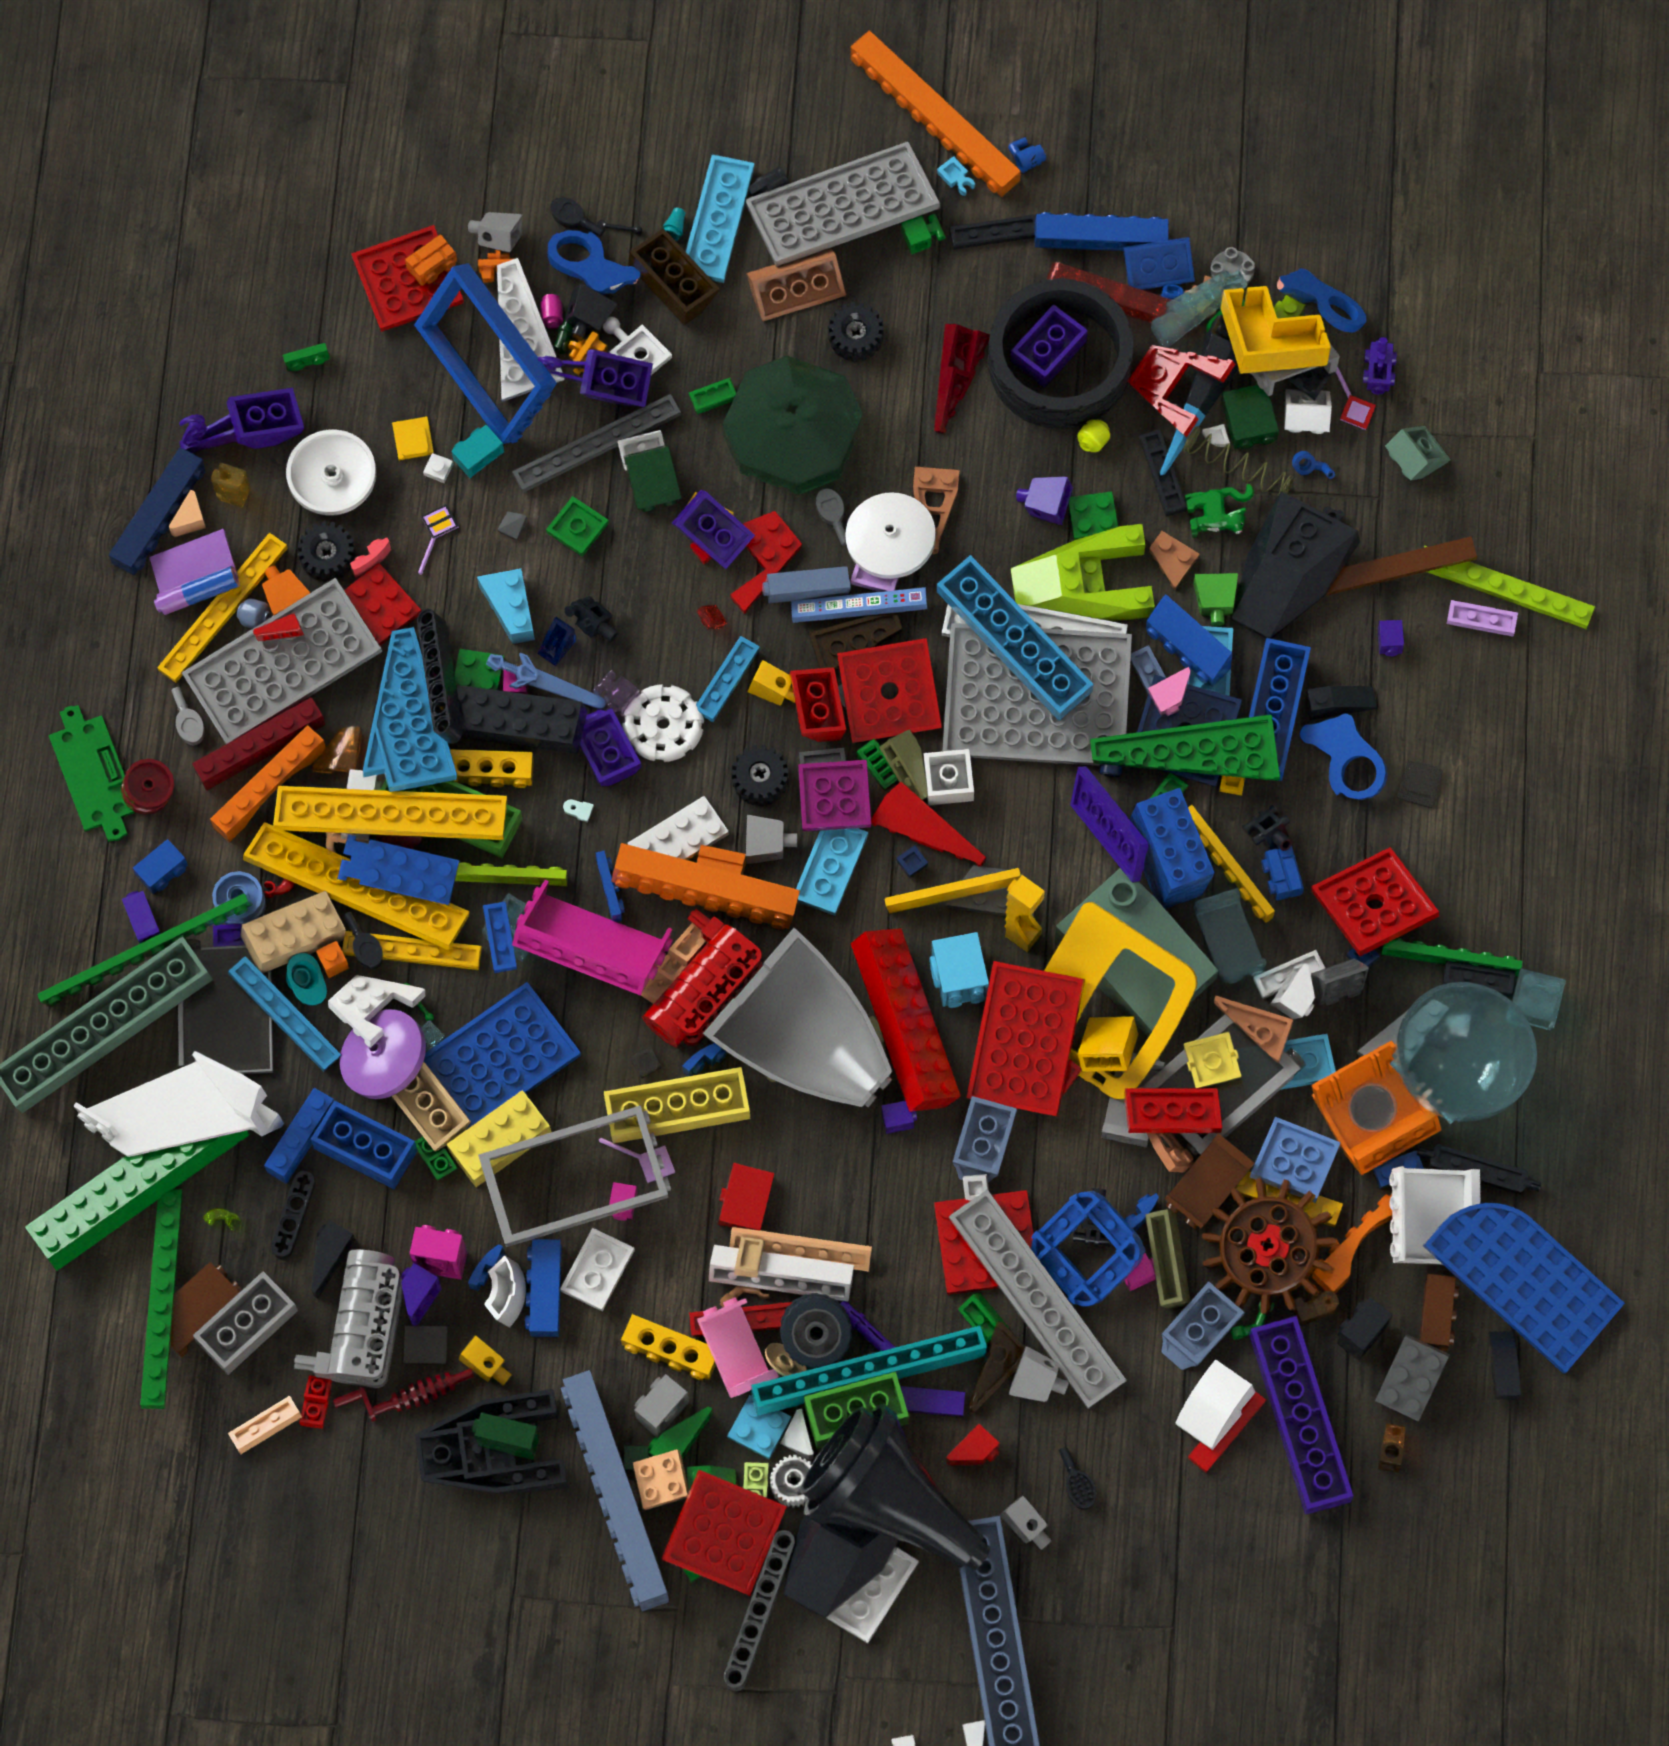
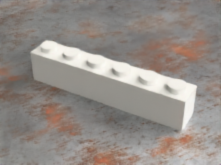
(785, 1274)

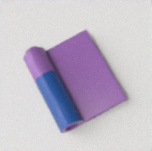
(194, 572)

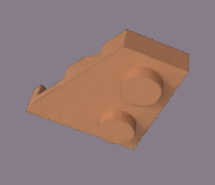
(1173, 558)

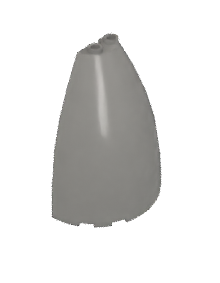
(804, 1028)

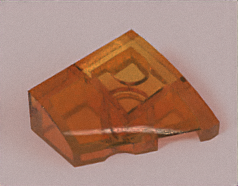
(340, 752)

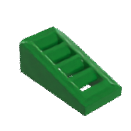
(871, 746)

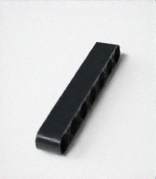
(439, 676)

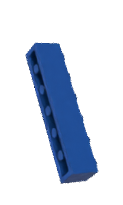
(1097, 232)

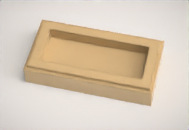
(749, 1257)

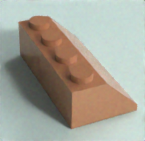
(796, 284)

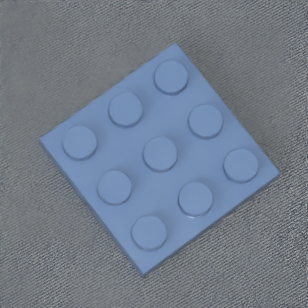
(1296, 1156)

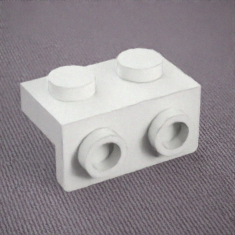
(639, 443)

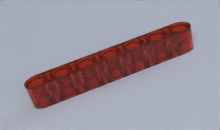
(1132, 300)

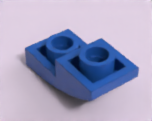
(710, 1054)
(1146, 1205)
(480, 1274)

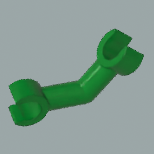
(1241, 1331)

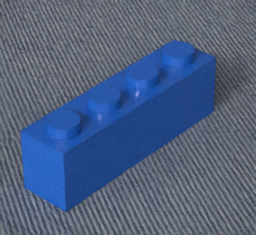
(297, 1138)
(545, 1288)

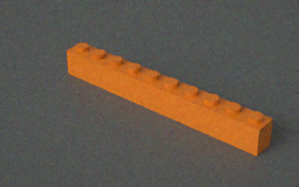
(935, 113)

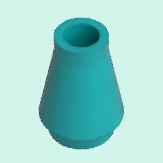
(675, 223)

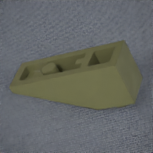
(906, 762)

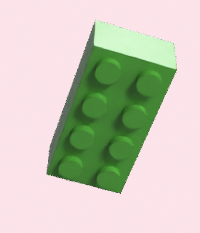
(832, 1407)

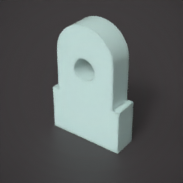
(582, 811)

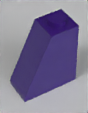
(140, 916)

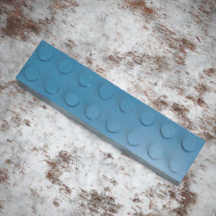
(1014, 638)

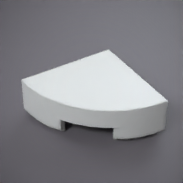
(1219, 435)

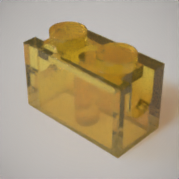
(231, 484)

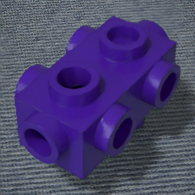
(1380, 364)

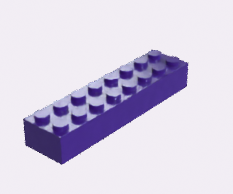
(1301, 1415)

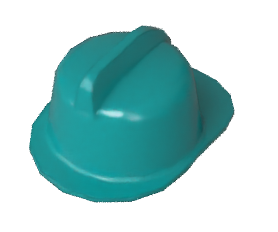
(306, 979)

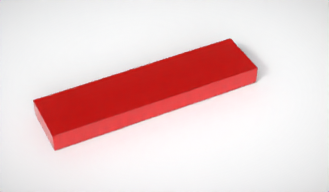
(1205, 1457)

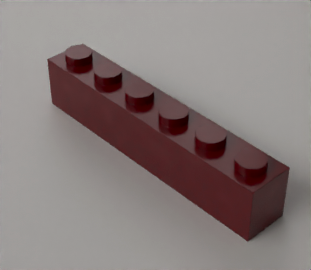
(257, 744)

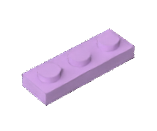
(1482, 618)

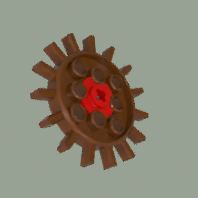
(1264, 1259)

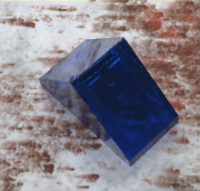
(557, 641)

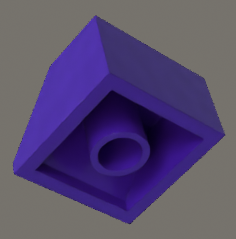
(419, 1291)

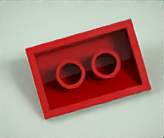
(818, 704)

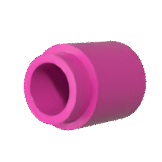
(551, 311)

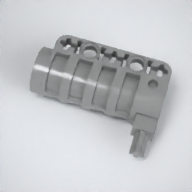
(359, 1323)

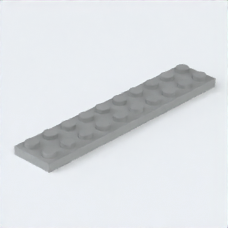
(1037, 1299)

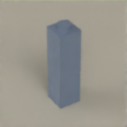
(806, 584)

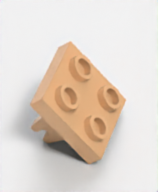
(661, 1479)

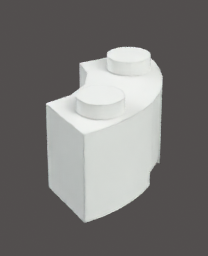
(507, 1291)

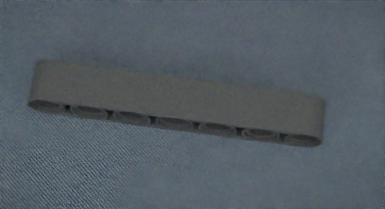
(759, 1622)

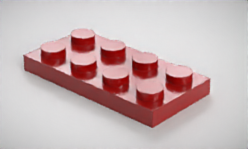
(1173, 1110)

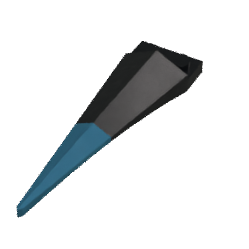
(1204, 388)

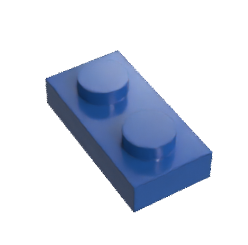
(1384, 1170)

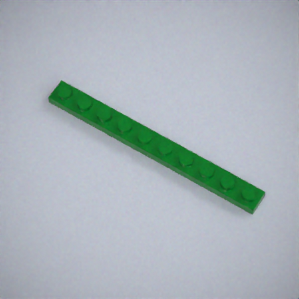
(137, 953)
(161, 1300)

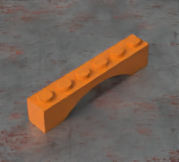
(243, 805)
(1342, 1255)

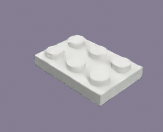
(597, 1269)

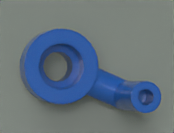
(1310, 464)

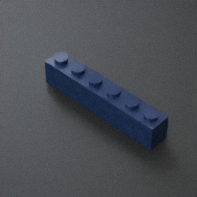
(157, 511)

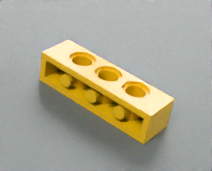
(499, 761)
(640, 1328)

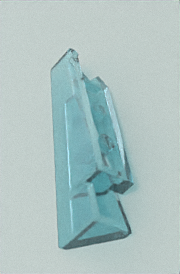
(1194, 307)

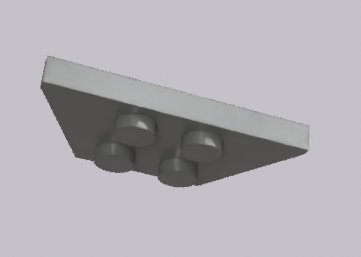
(988, 902)

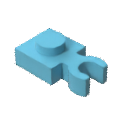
(955, 174)

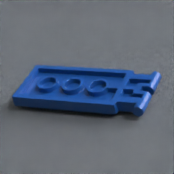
(400, 870)

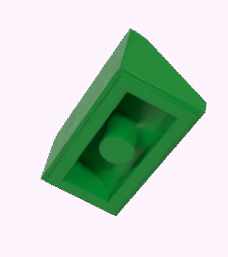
(980, 1313)

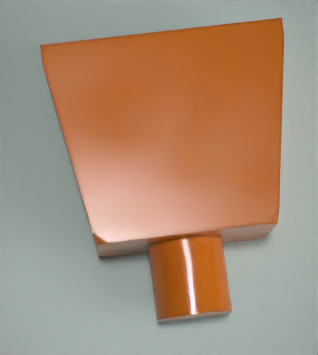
(282, 589)

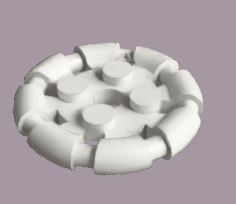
(661, 710)

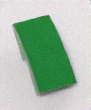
(437, 1161)

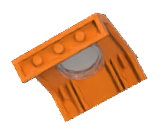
(1372, 1110)

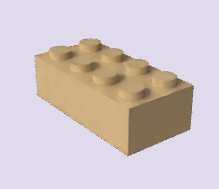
(292, 931)

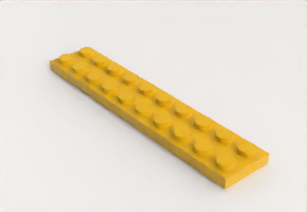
(390, 812)
(319, 869)

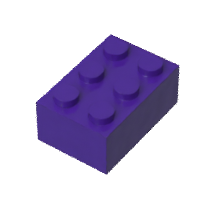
(1049, 346)

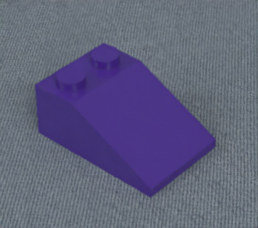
(713, 529)

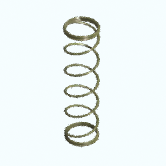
(1191, 440)

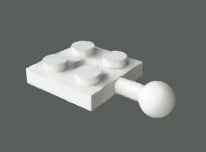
(639, 340)

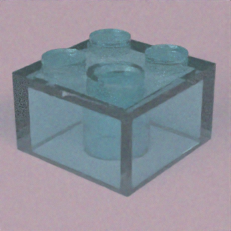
(1538, 997)

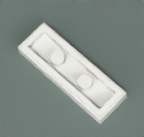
(1273, 979)

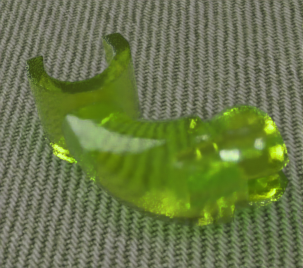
(218, 1213)

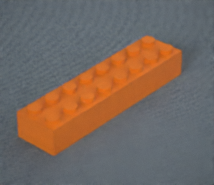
(705, 886)

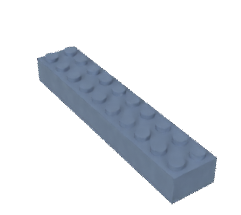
(615, 1489)
(998, 1644)

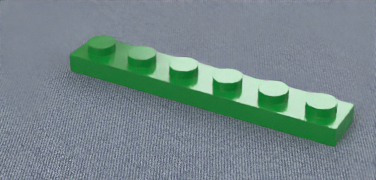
(1440, 954)

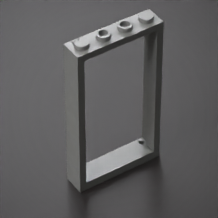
(656, 1163)

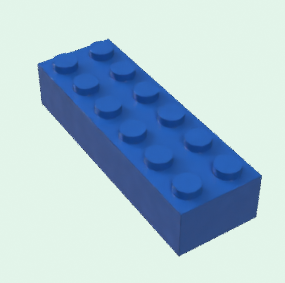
(1280, 690)

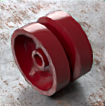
(144, 799)

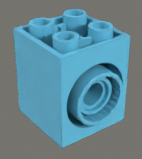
(959, 970)

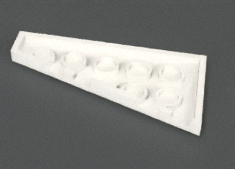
(520, 307)

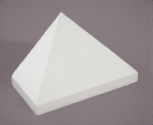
(797, 1437)

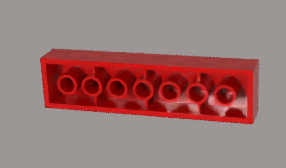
(905, 1019)

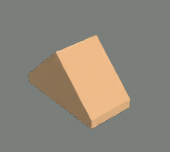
(188, 517)

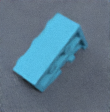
(509, 602)

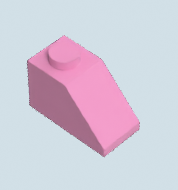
(1170, 692)

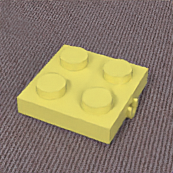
(1212, 1060)

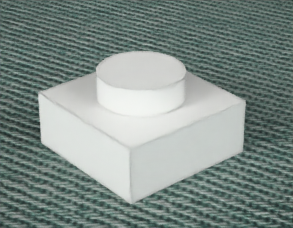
(438, 468)
(974, 1185)

